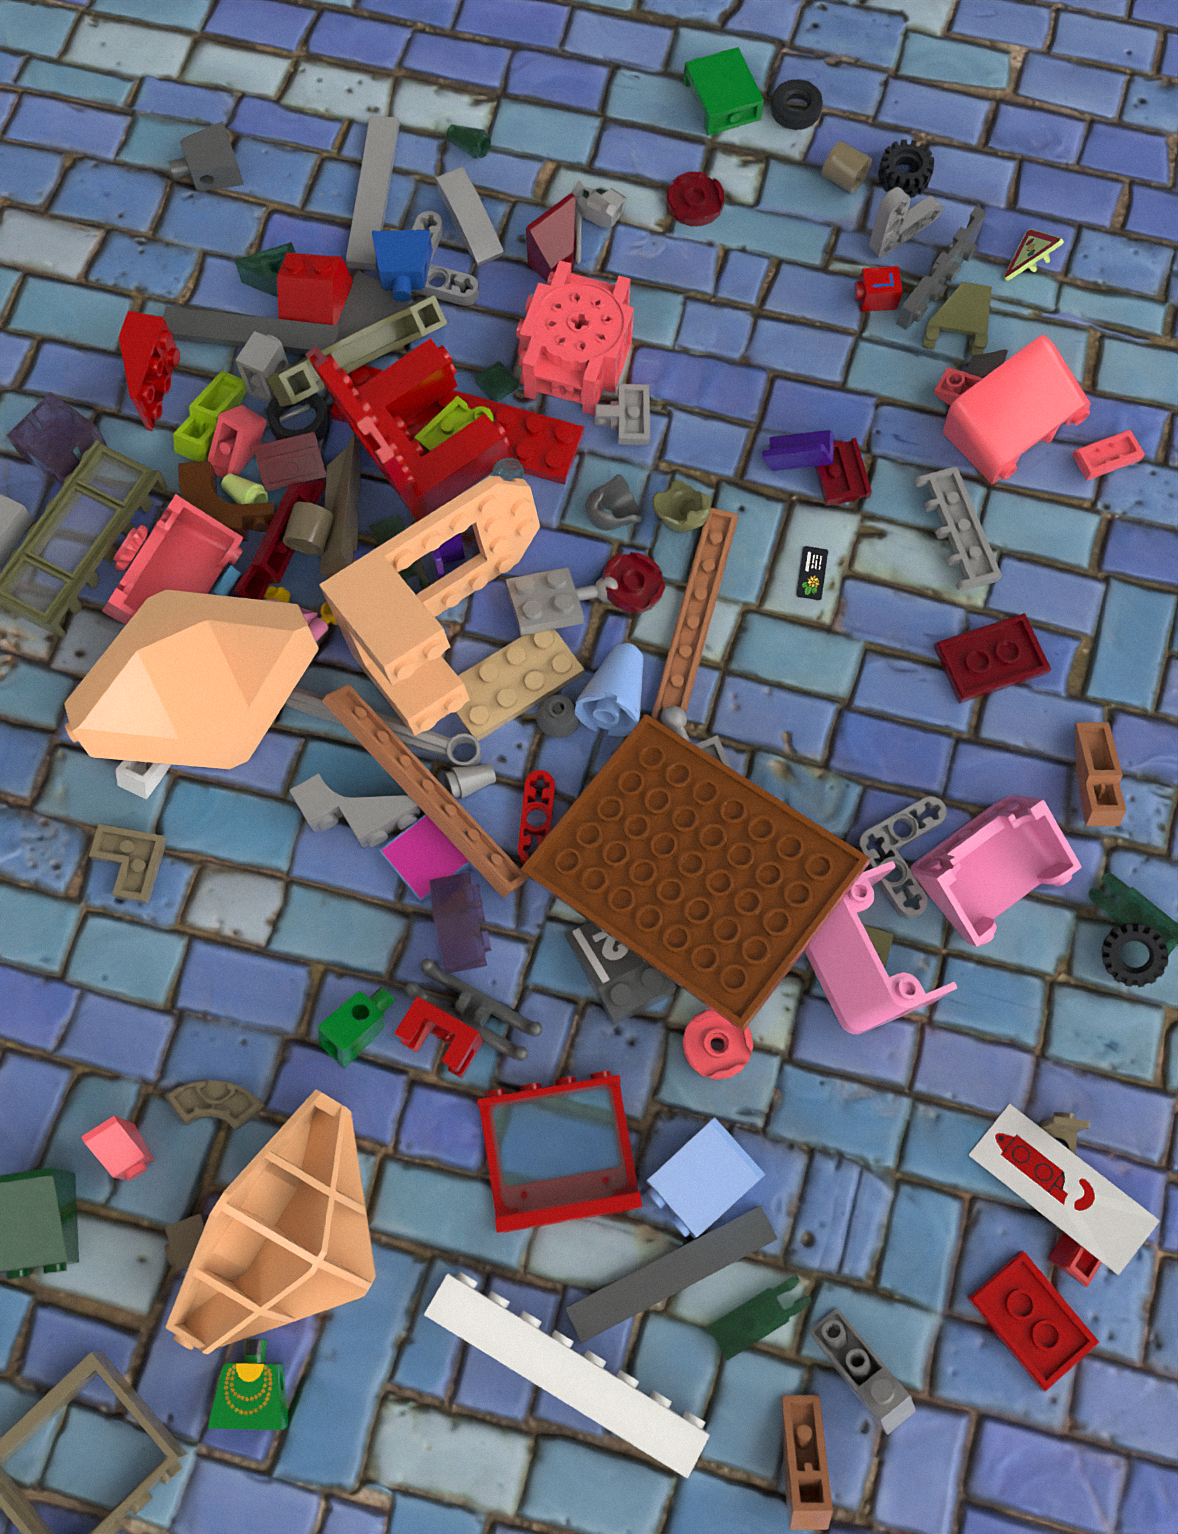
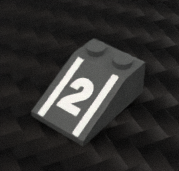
(616, 974)

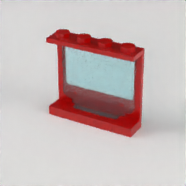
(558, 1152)

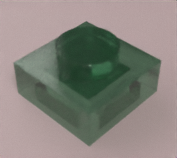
(496, 382)

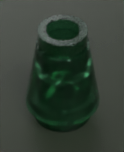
(470, 140)

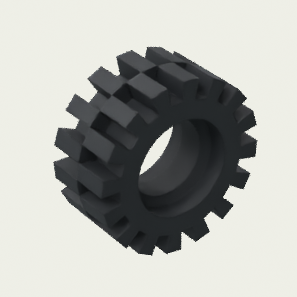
(906, 155)
(1140, 975)

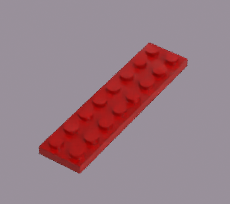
(538, 441)

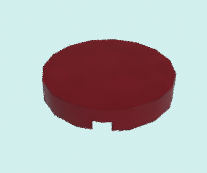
(695, 199)
(638, 582)

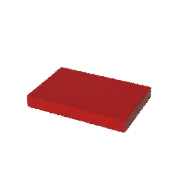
(1033, 1320)

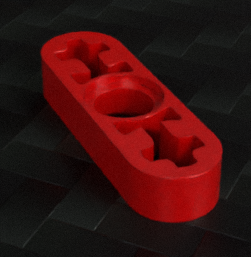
(530, 795)

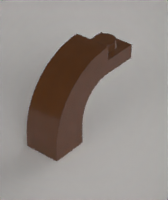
(199, 488)

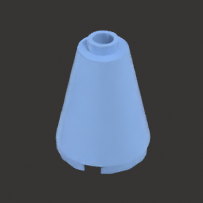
(614, 693)

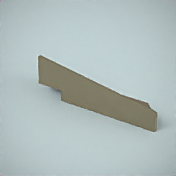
(343, 502)

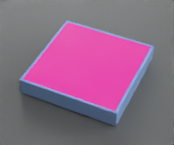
(423, 855)

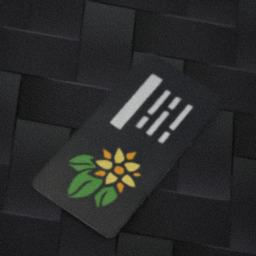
(812, 573)

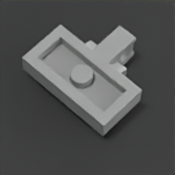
(627, 415)

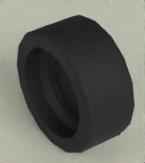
(319, 425)

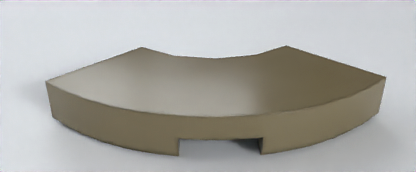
(216, 1100)

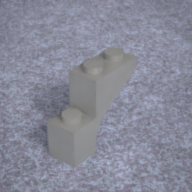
(367, 816)

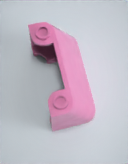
(995, 864)

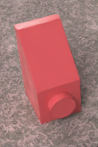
(234, 440)
(119, 1148)

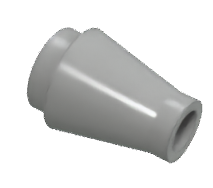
(468, 779)

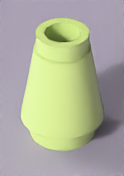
(244, 490)

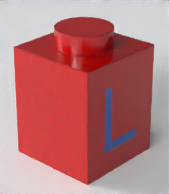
(879, 289)

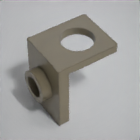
(1065, 1127)

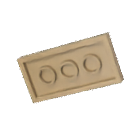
(516, 681)

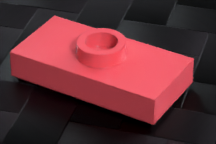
(1108, 455)

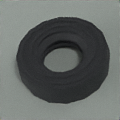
(796, 119)

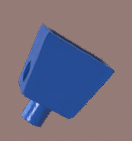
(403, 260)

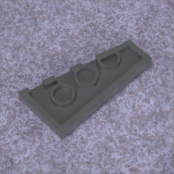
(945, 268)

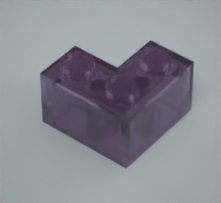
(457, 920)

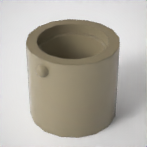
(846, 167)
(308, 528)

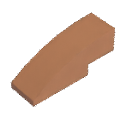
(1098, 774)

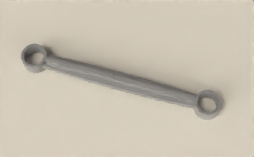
(312, 704)

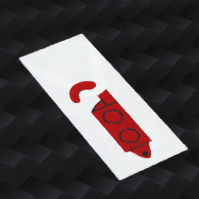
(1064, 1189)

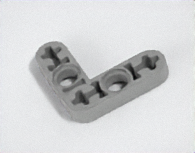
(898, 224)
(460, 279)
(892, 843)

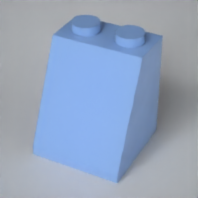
(703, 1179)

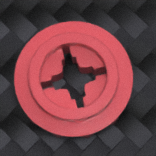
(130, 547)

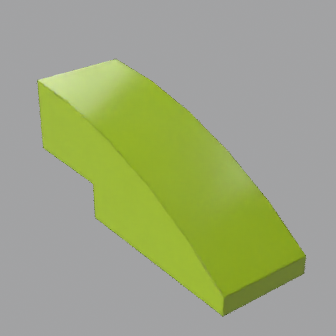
(196, 433)

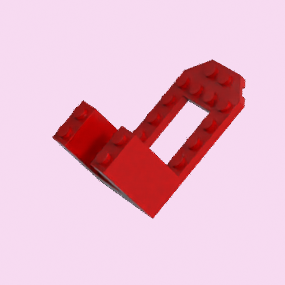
(395, 396)

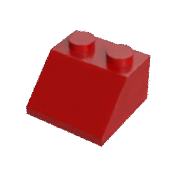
(312, 288)

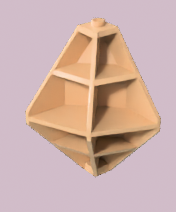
(191, 680)
(281, 1236)

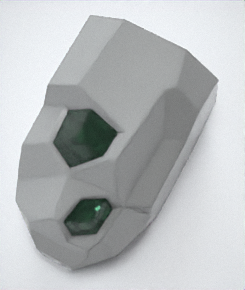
(600, 205)

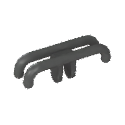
(475, 1009)

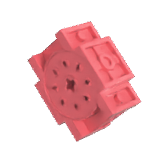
(575, 337)

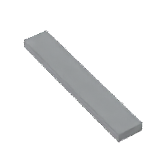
(372, 191)

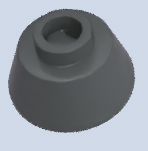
(557, 716)

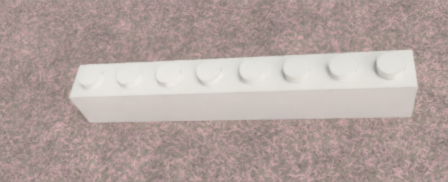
(568, 1374)

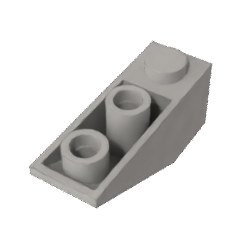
(863, 1371)

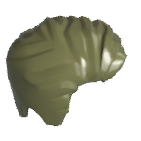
(682, 507)

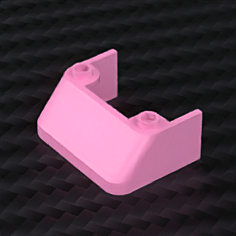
(852, 970)

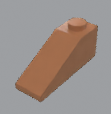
(805, 1463)

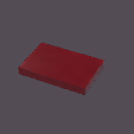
(992, 658)

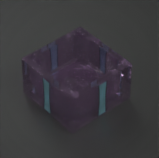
(54, 437)

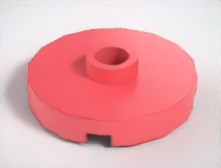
(707, 1061)

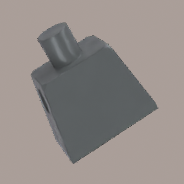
(208, 159)

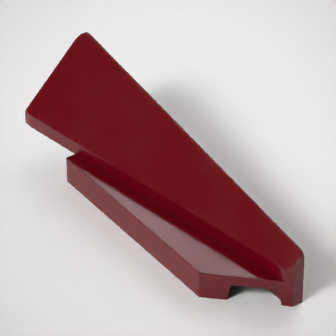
(273, 555)

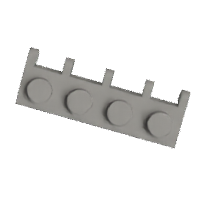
(961, 528)

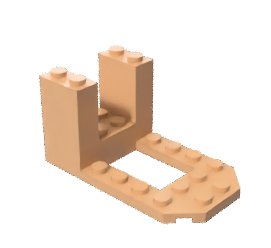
(396, 630)

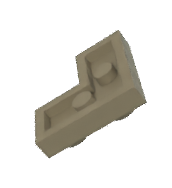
(136, 853)

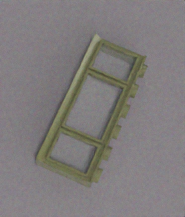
(76, 536)

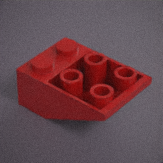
(148, 363)

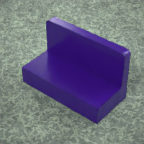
(800, 450)
(448, 552)

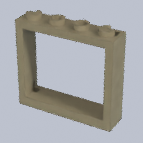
(14, 1501)

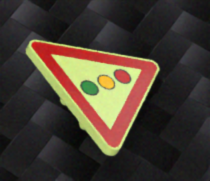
(1032, 248)

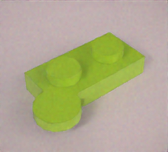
(448, 422)

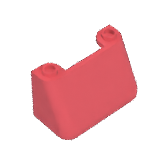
(1015, 409)
(179, 555)

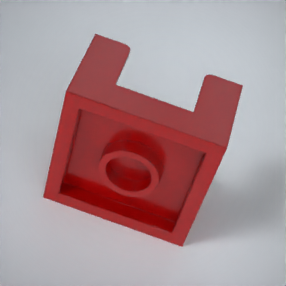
(424, 1017)

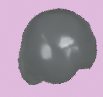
(615, 497)

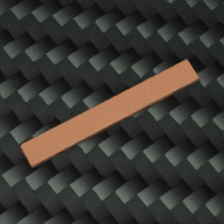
(696, 612)
(425, 790)

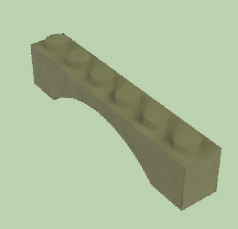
(359, 348)

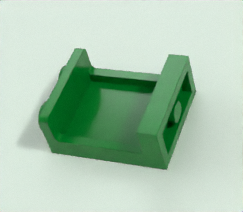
(724, 90)

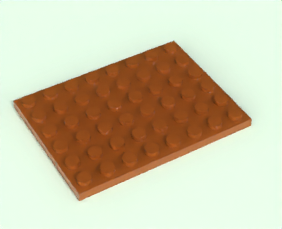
(696, 870)

